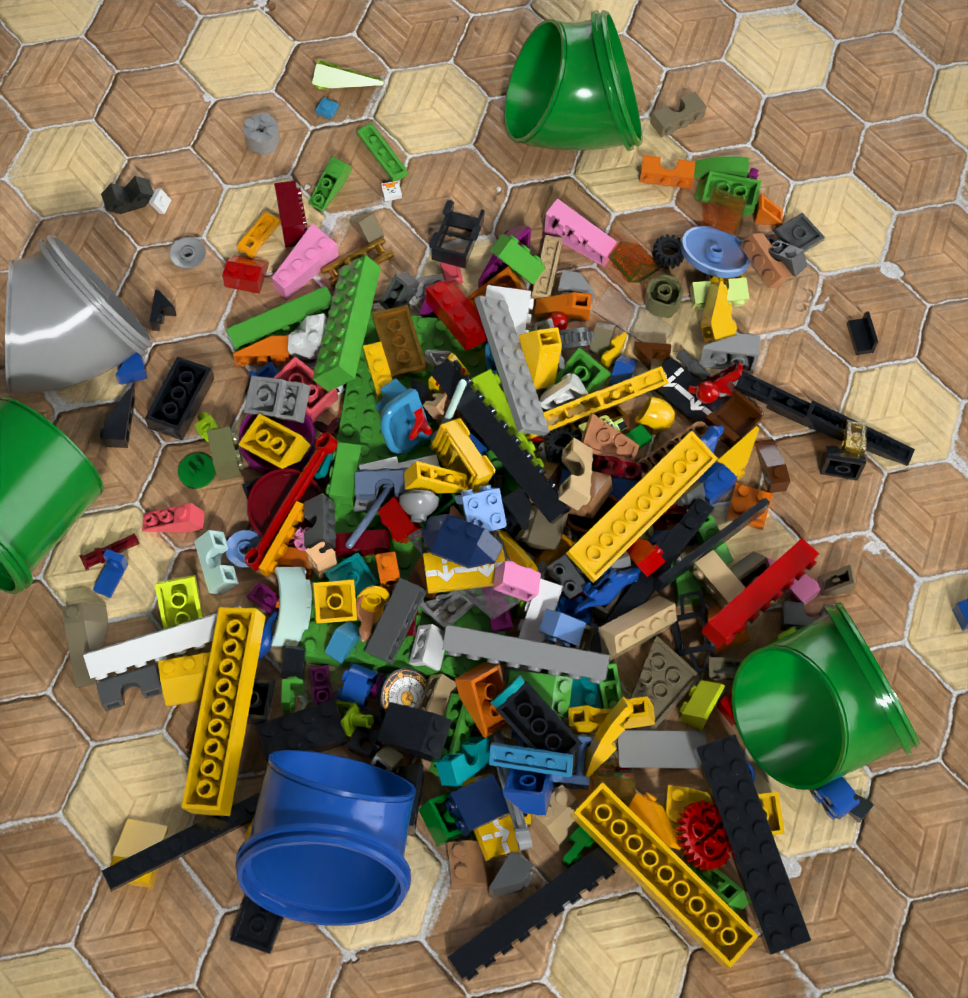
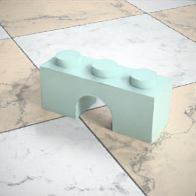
(210, 550)

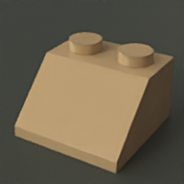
(557, 822)

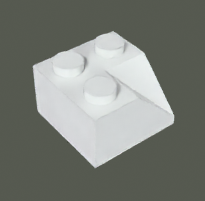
(306, 339)

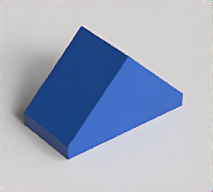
(623, 369)
(131, 370)

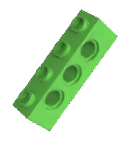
(459, 731)

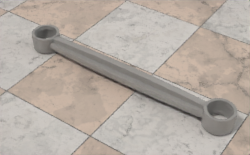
(521, 831)

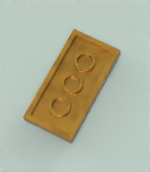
(399, 341)

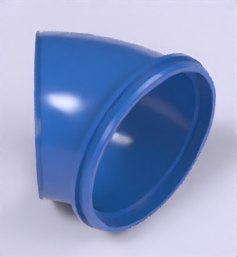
(327, 840)

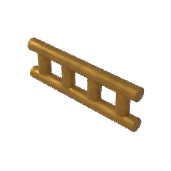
(377, 244)

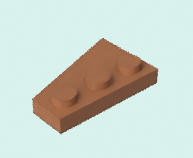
(608, 440)

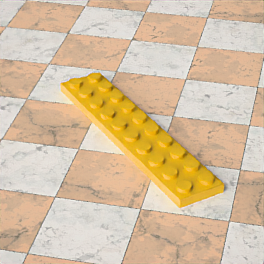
(641, 506)

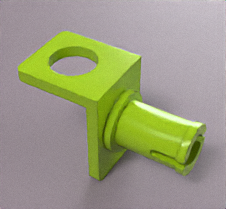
(205, 424)
(353, 717)

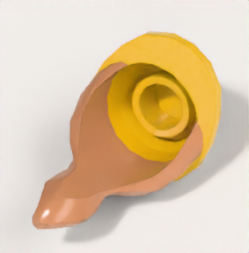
(370, 609)

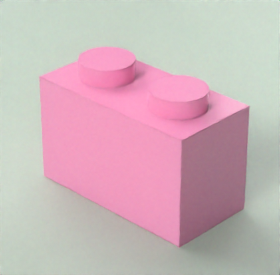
(517, 581)

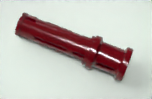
(96, 556)

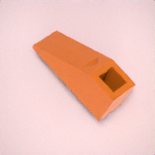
(574, 305)
(271, 349)

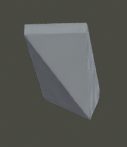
(425, 281)

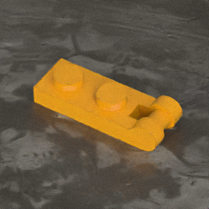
(258, 234)

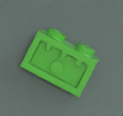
(290, 688)

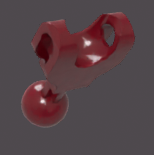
(616, 467)

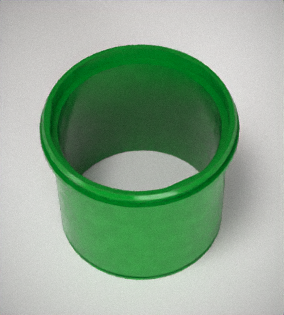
(42, 490)

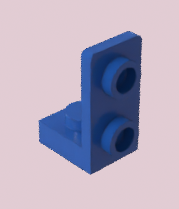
(111, 573)

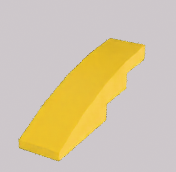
(603, 741)

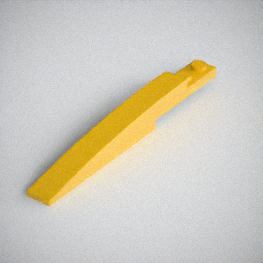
(603, 399)

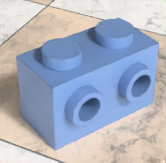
(562, 628)

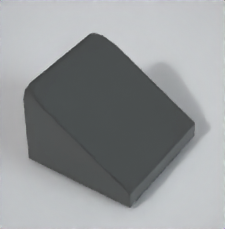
(862, 809)

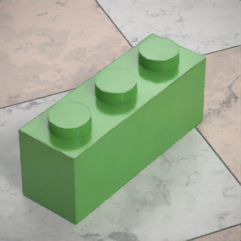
(518, 258)
(347, 462)

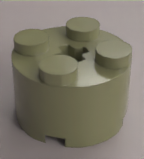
(663, 296)

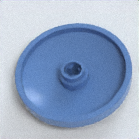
(714, 252)

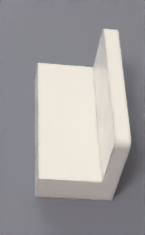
(428, 647)

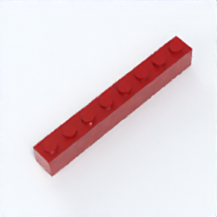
(760, 593)

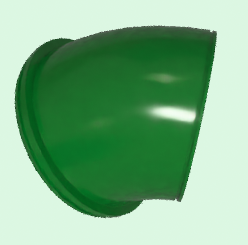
(573, 88)
(818, 704)

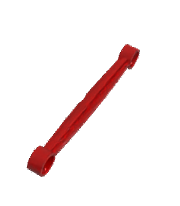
(294, 495)

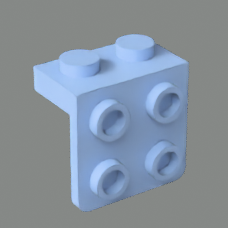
(483, 507)

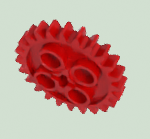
(694, 825)

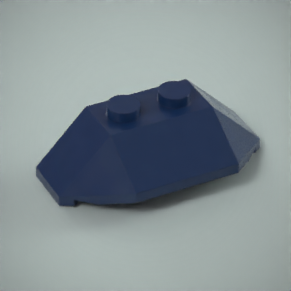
(460, 541)

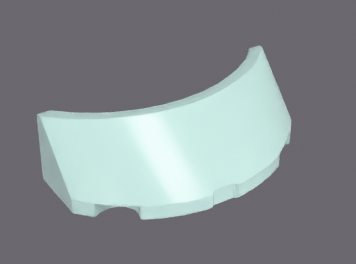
(293, 607)

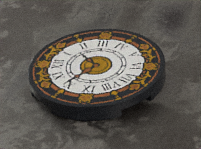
(402, 687)

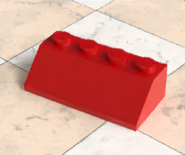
(456, 313)

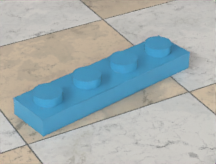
(531, 759)

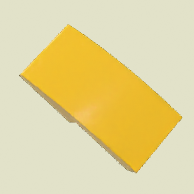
(616, 348)

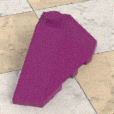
(495, 265)

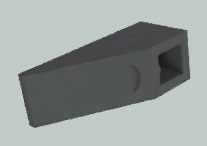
(790, 255)

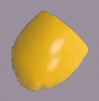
(656, 414)

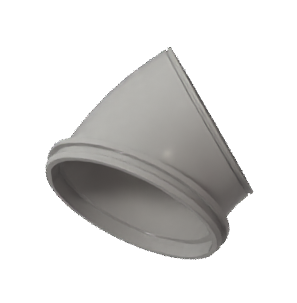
(63, 322)

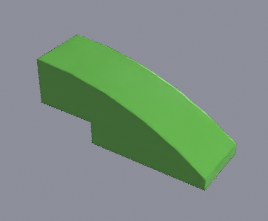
(728, 165)

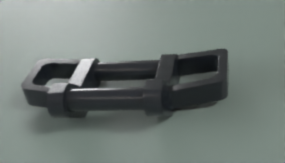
(702, 614)

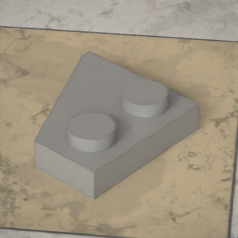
(446, 608)

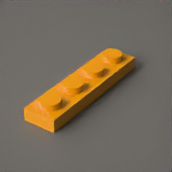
(280, 543)

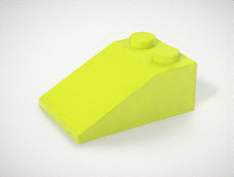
(178, 600)

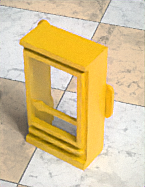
(471, 461)

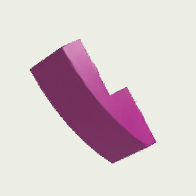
(320, 684)

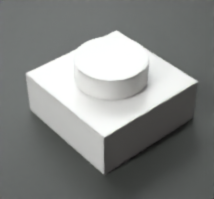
(160, 201)

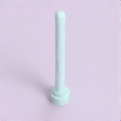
(453, 404)

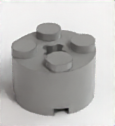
(261, 134)

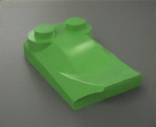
(733, 184)

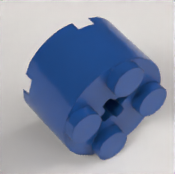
(357, 685)
(836, 797)

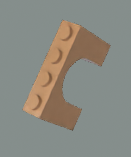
(599, 490)

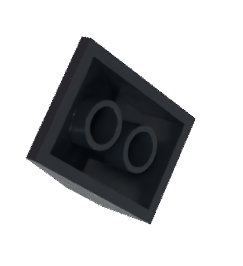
(414, 731)

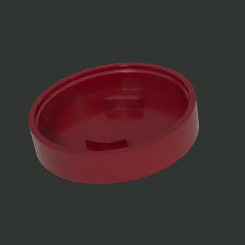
(270, 493)

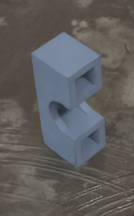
(369, 481)

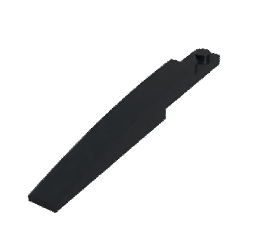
(820, 418)
(672, 547)

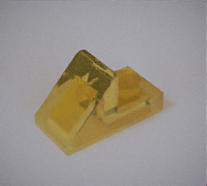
(855, 437)

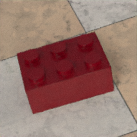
(291, 212)

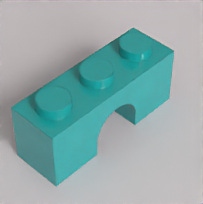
(456, 768)

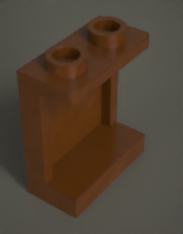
(737, 417)

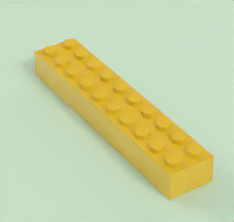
(223, 712)
(664, 876)

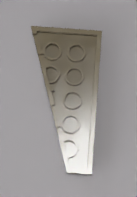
(664, 680)

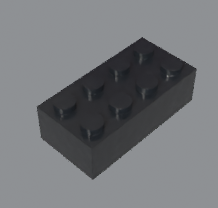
(179, 398)
(537, 722)
(306, 730)

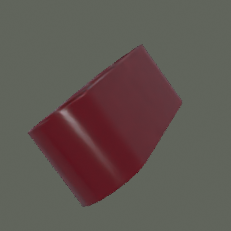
(368, 544)

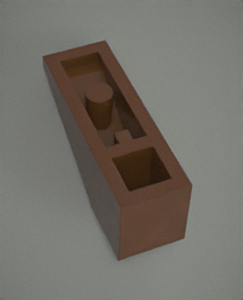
(772, 466)

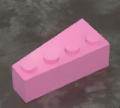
(578, 233)
(304, 261)

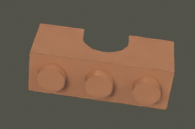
(772, 271)

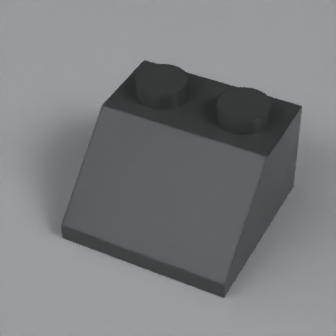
(512, 876)

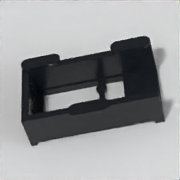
(459, 221)

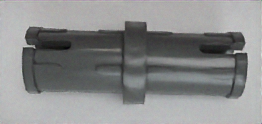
(692, 365)

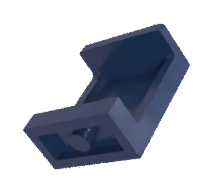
(477, 804)

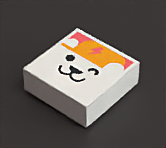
(391, 190)

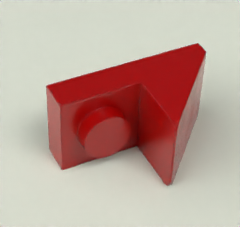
(724, 378)

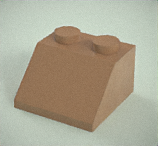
(468, 865)

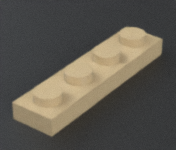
(550, 258)

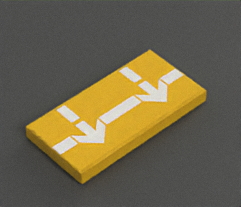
(448, 576)
(497, 837)

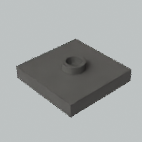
(800, 233)

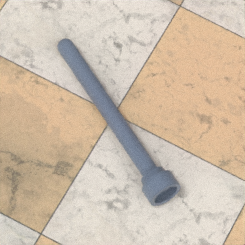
(388, 489)

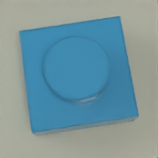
(327, 108)

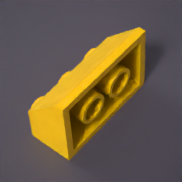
(274, 442)
(183, 678)

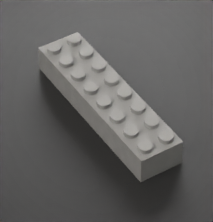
(526, 652)

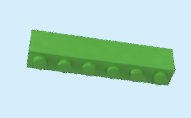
(279, 320)

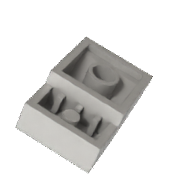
(277, 399)

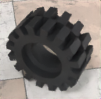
(667, 260)
(557, 437)

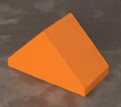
(768, 212)

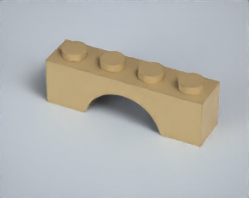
(576, 488)

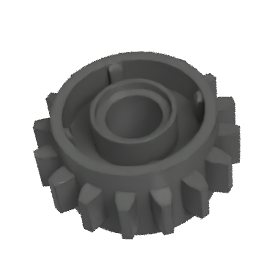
(576, 337)

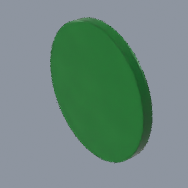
(196, 471)

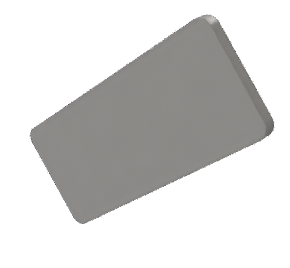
(659, 749)

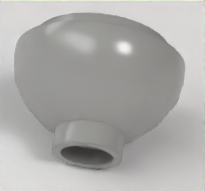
(419, 504)

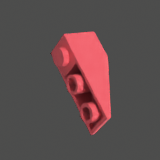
(174, 519)

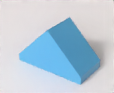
(343, 641)

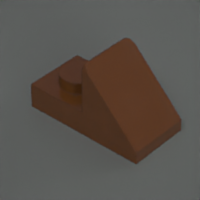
(646, 351)

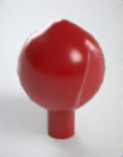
(559, 320)
(706, 392)

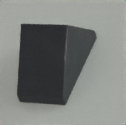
(294, 662)

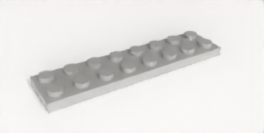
(511, 366)

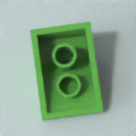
(589, 371)
(552, 688)

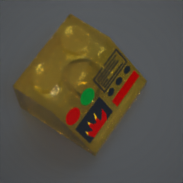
(617, 779)

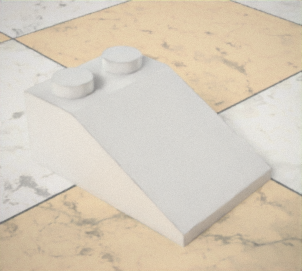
(563, 392)

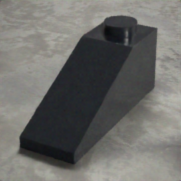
(118, 424)

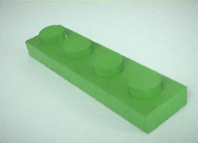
(382, 152)

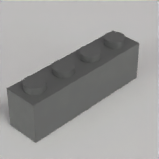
(395, 621)

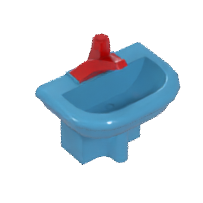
(402, 418)

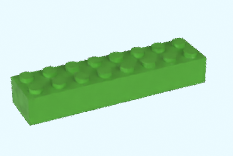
(346, 323)

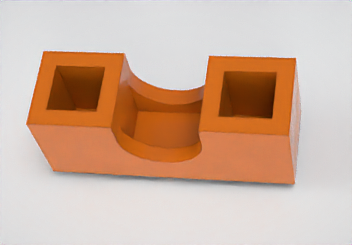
(654, 173)

